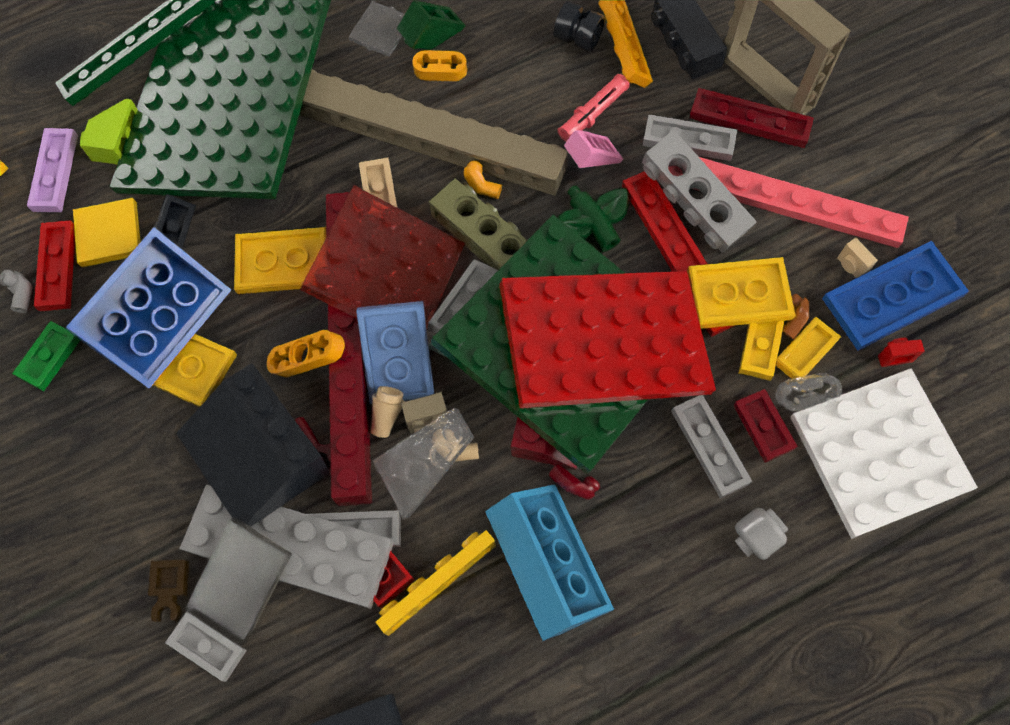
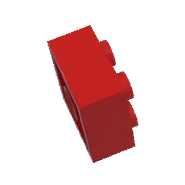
(393, 581)

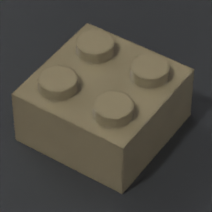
(423, 411)

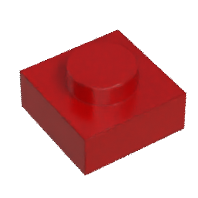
(901, 352)

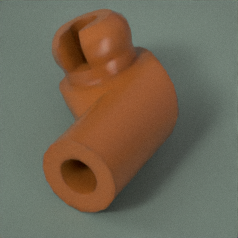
(801, 309)

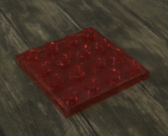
(381, 258)

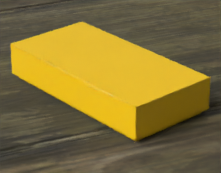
(807, 349)

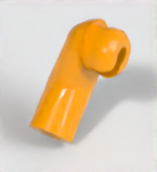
(476, 180)

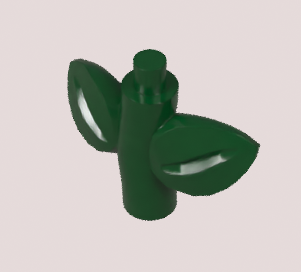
(596, 216)

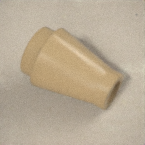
(385, 410)

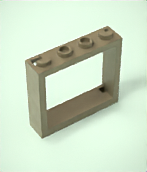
(812, 23)

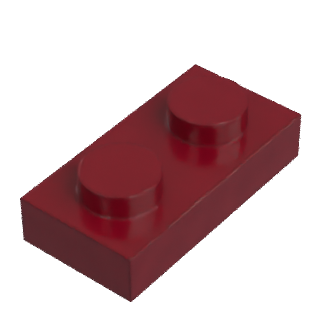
(765, 426)

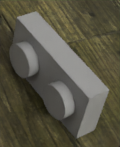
(206, 646)

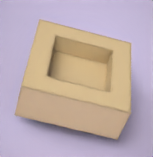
(856, 258)

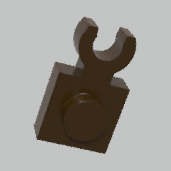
(167, 582)

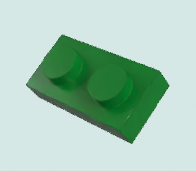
(46, 356)

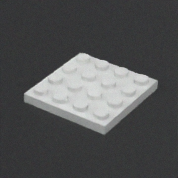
(882, 453)

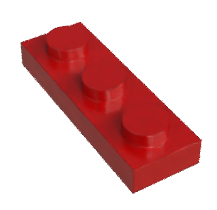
(55, 266)

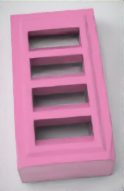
(591, 149)

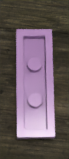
(52, 170)

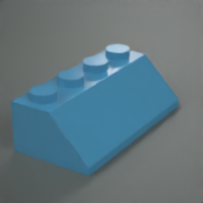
(548, 560)

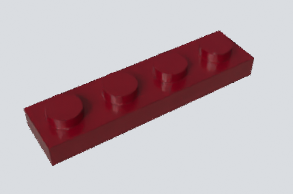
(752, 118)

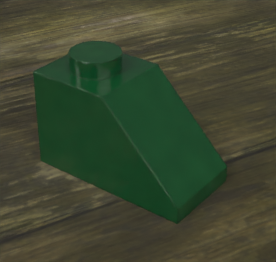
(428, 25)

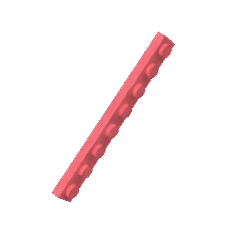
(809, 204)

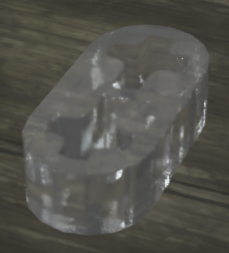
(809, 398)

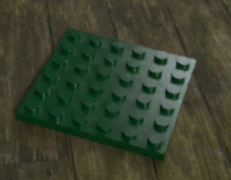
(480, 347)

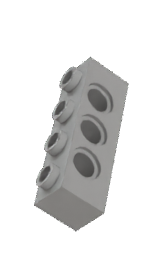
(716, 197)

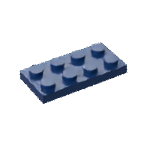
(894, 295)

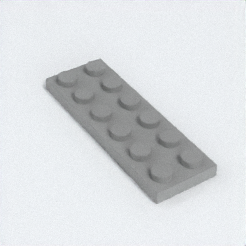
(324, 554)

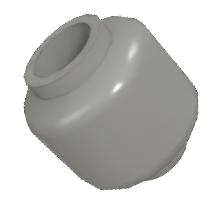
(761, 533)

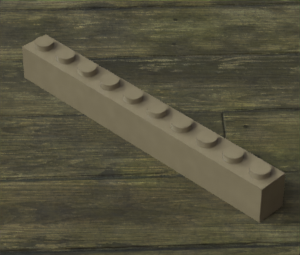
(434, 132)

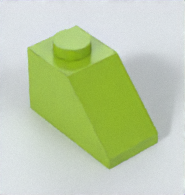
(107, 132)

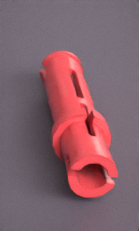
(614, 88)

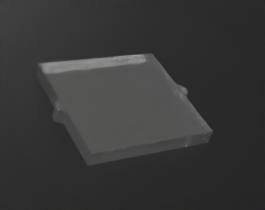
(378, 29)

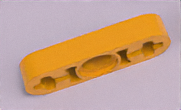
(331, 343)

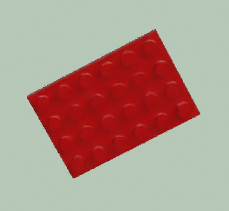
(604, 338)

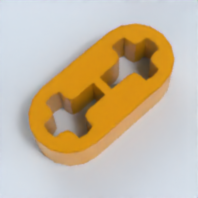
(439, 65)

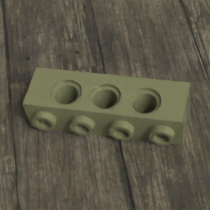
(460, 198)

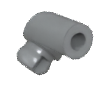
(19, 287)

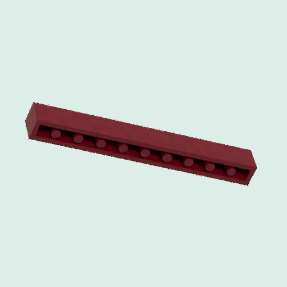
(348, 401)

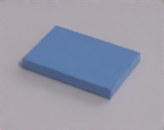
(396, 348)

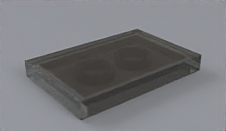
(238, 581)

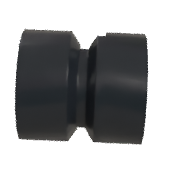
(579, 26)

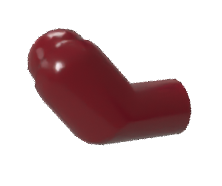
(573, 485)

